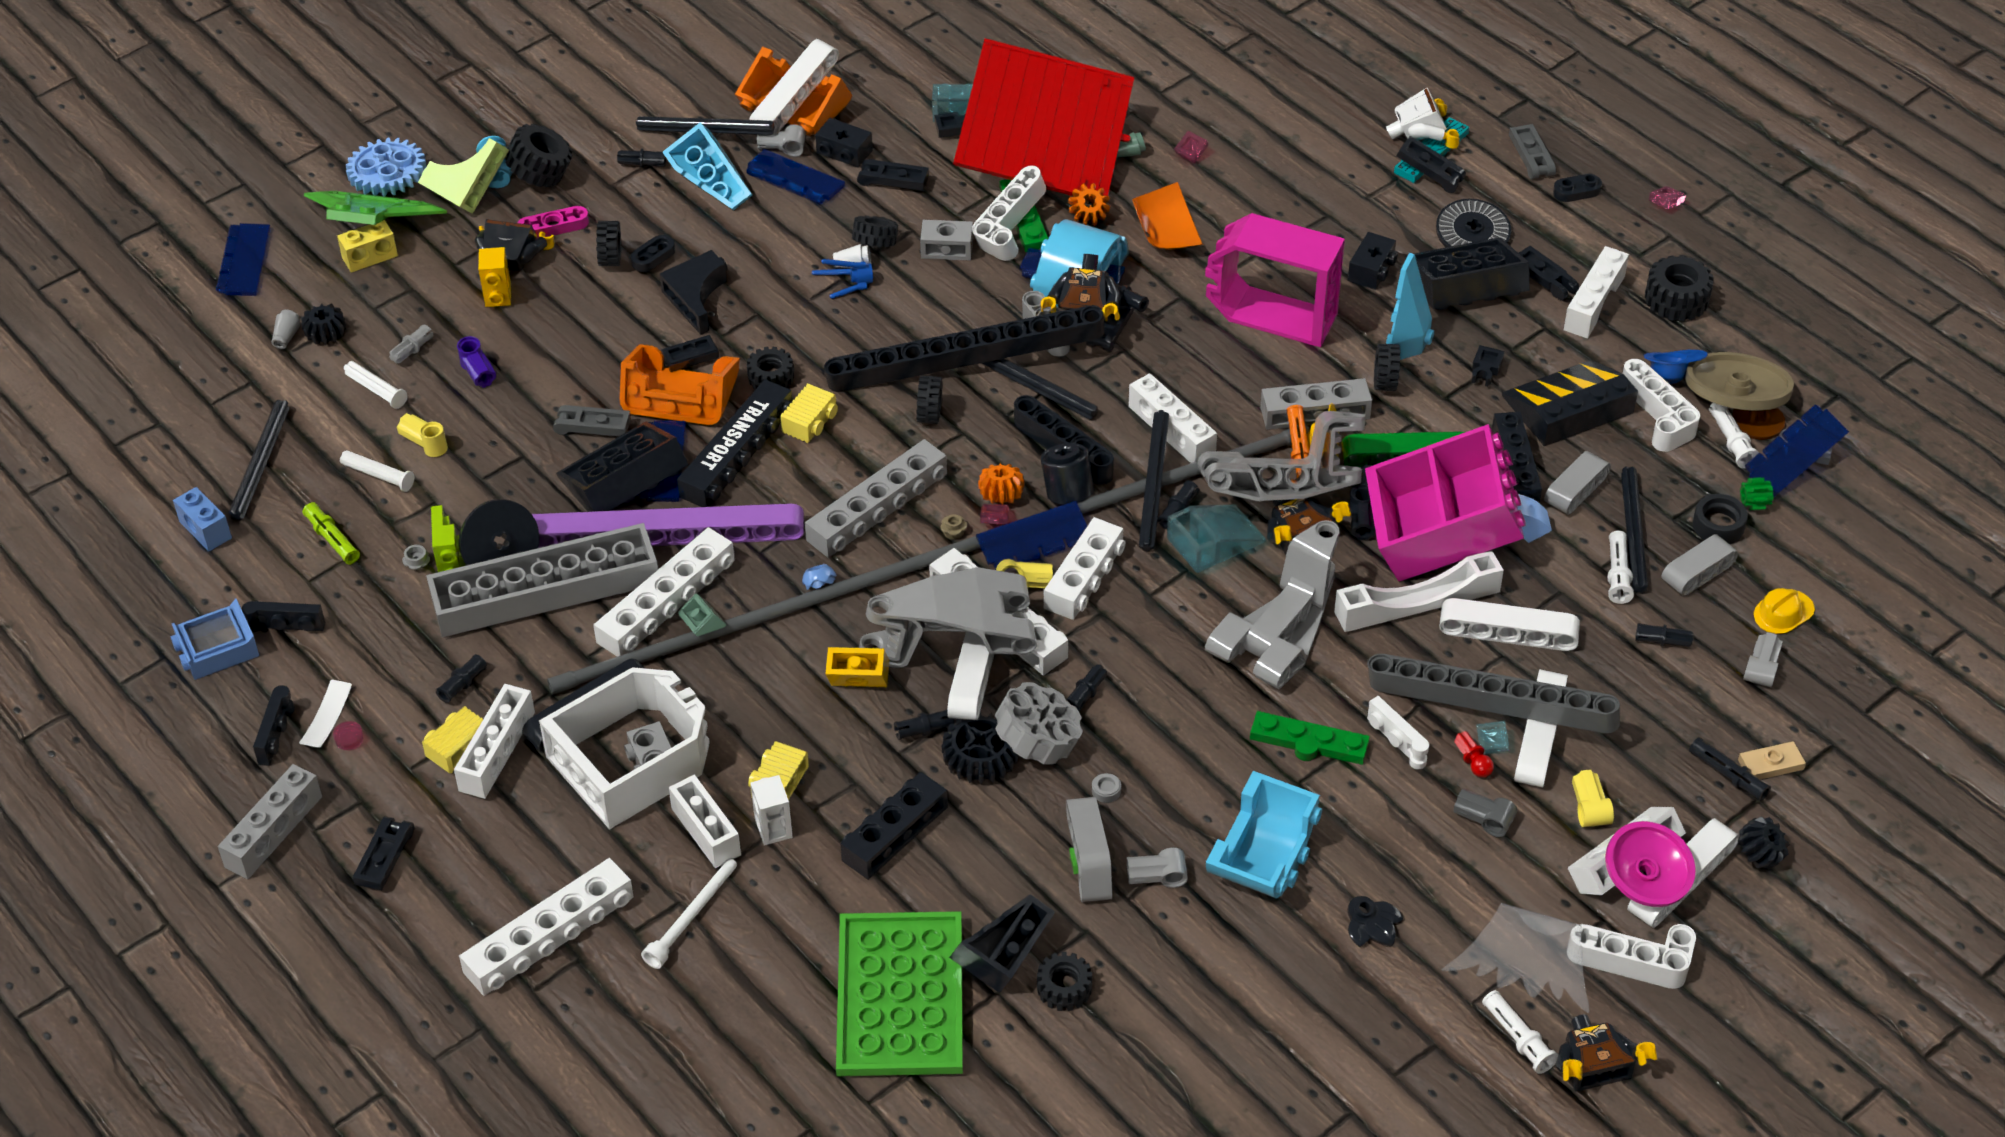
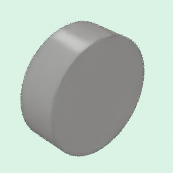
(1106, 788)

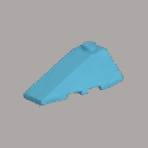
(706, 164)
(1411, 313)

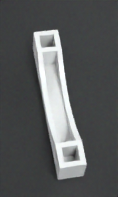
(1368, 605)

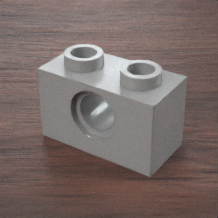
(946, 240)

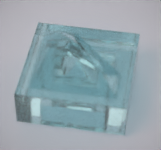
(1493, 737)

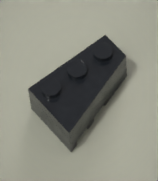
(1003, 944)

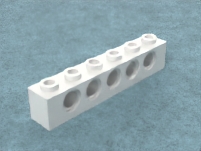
(664, 592)
(1051, 644)
(546, 926)

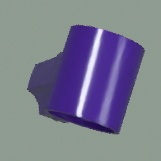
(475, 361)

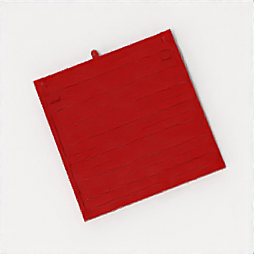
(1043, 115)

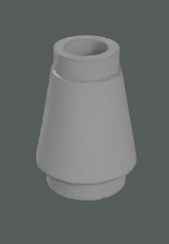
(285, 327)

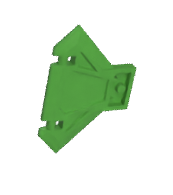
(369, 208)

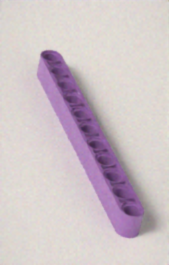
(679, 525)

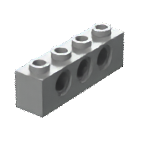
(1315, 398)
(270, 821)

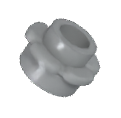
(415, 557)

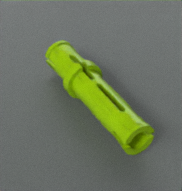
(316, 516)

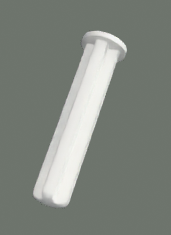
(395, 396)
(402, 479)

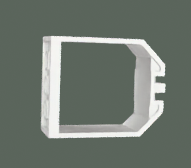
(606, 705)

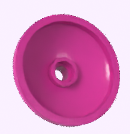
(1659, 854)

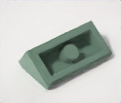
(700, 616)

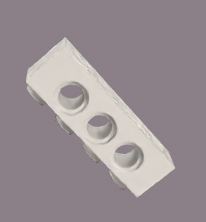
(1185, 429)
(1084, 568)
(494, 741)
(1591, 871)

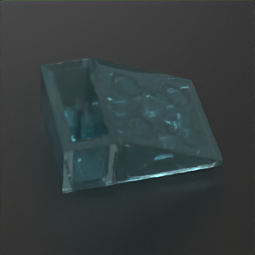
(1211, 534)

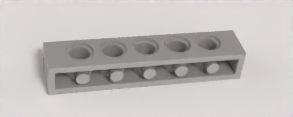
(876, 498)

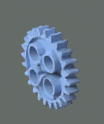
(385, 167)

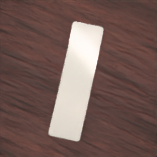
(327, 714)

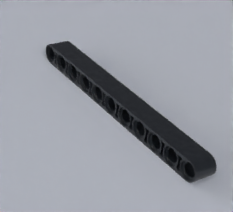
(964, 348)

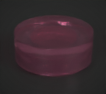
(348, 735)

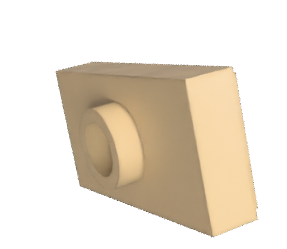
(1773, 760)

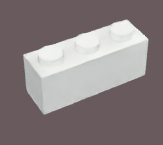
(704, 821)

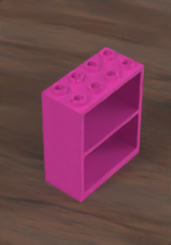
(1445, 502)

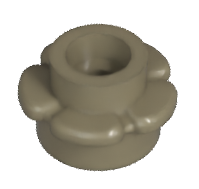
(953, 526)

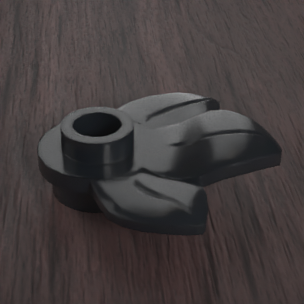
(1376, 924)

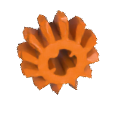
(1089, 195)
(1001, 483)

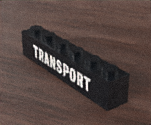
(734, 444)

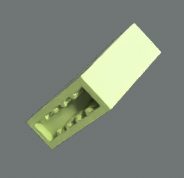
(465, 181)

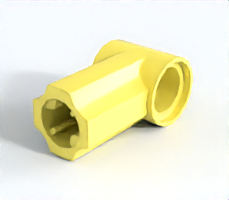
(426, 434)
(1036, 574)
(1592, 804)

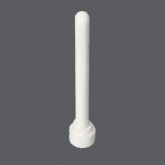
(657, 953)

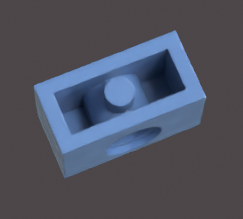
(202, 519)

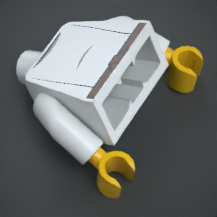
(1422, 119)

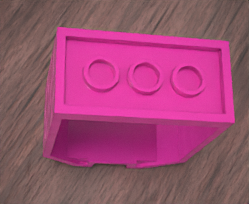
(1269, 310)

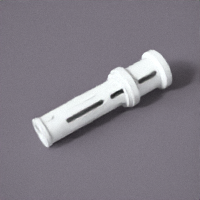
(1737, 441)
(1619, 576)
(1528, 1041)

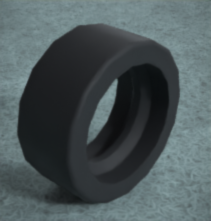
(1720, 504)

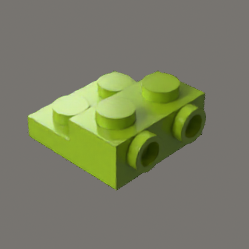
(444, 541)

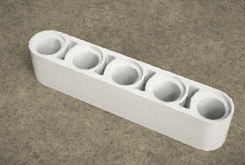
(797, 84)
(1509, 624)
(970, 679)
(1538, 741)
(1708, 849)

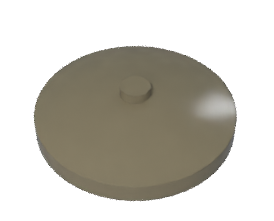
(1740, 381)

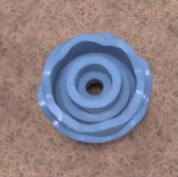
(818, 575)

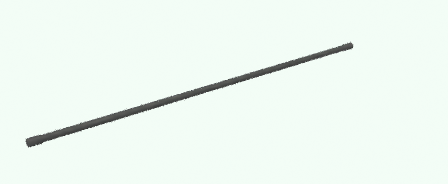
(574, 678)

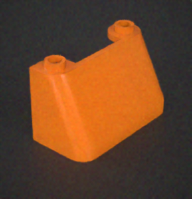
(823, 103)
(677, 395)

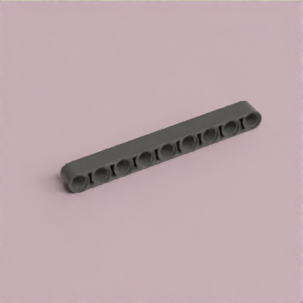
(1494, 693)

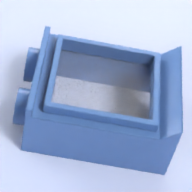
(214, 641)

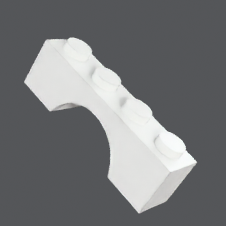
(1587, 303)

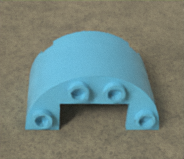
(1066, 249)
(1267, 836)

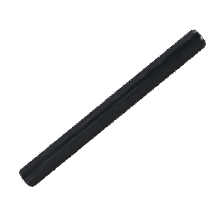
(725, 126)
(1044, 387)
(259, 460)
(1154, 480)
(1634, 529)

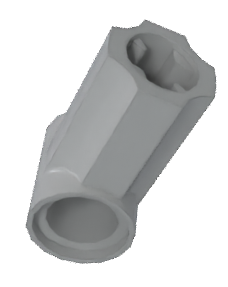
(1763, 663)
(1166, 867)

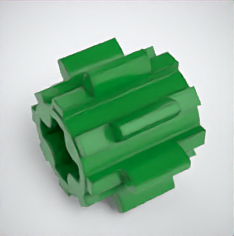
(1756, 493)

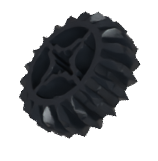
(979, 756)

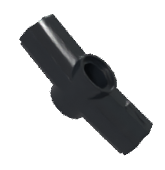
(1361, 511)

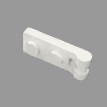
(1398, 732)

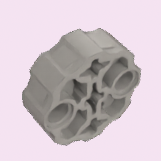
(1038, 723)

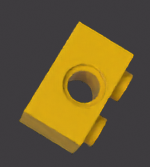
(494, 277)
(857, 667)

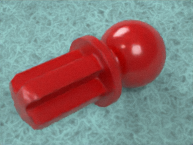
(1481, 764)

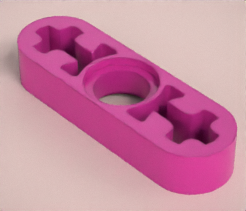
(576, 219)

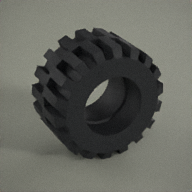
(538, 155)
(1679, 288)

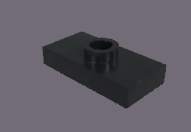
(690, 353)

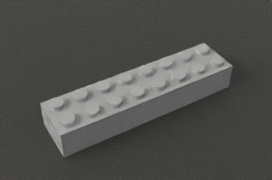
(541, 579)

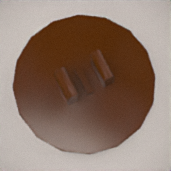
(1760, 423)

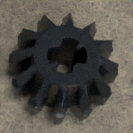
(323, 324)
(1763, 842)

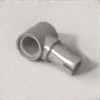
(789, 141)

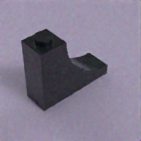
(691, 284)

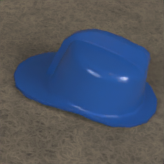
(1673, 365)

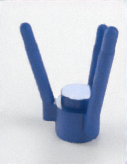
(859, 273)

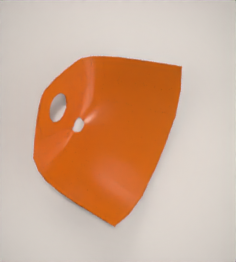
(1166, 218)

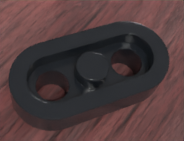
(1577, 187)
(652, 253)

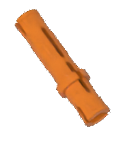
(1295, 418)

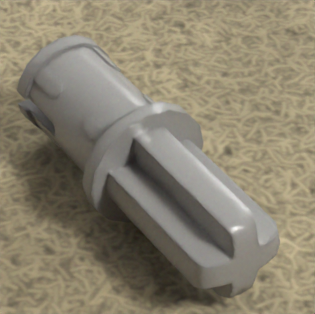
(410, 344)

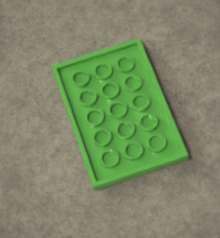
(899, 994)

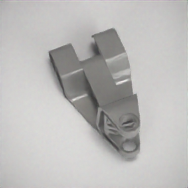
(1244, 477)
(953, 602)
(1288, 624)

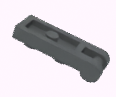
(1532, 151)
(591, 420)

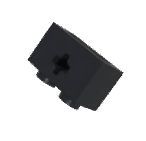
(844, 142)
(1372, 260)

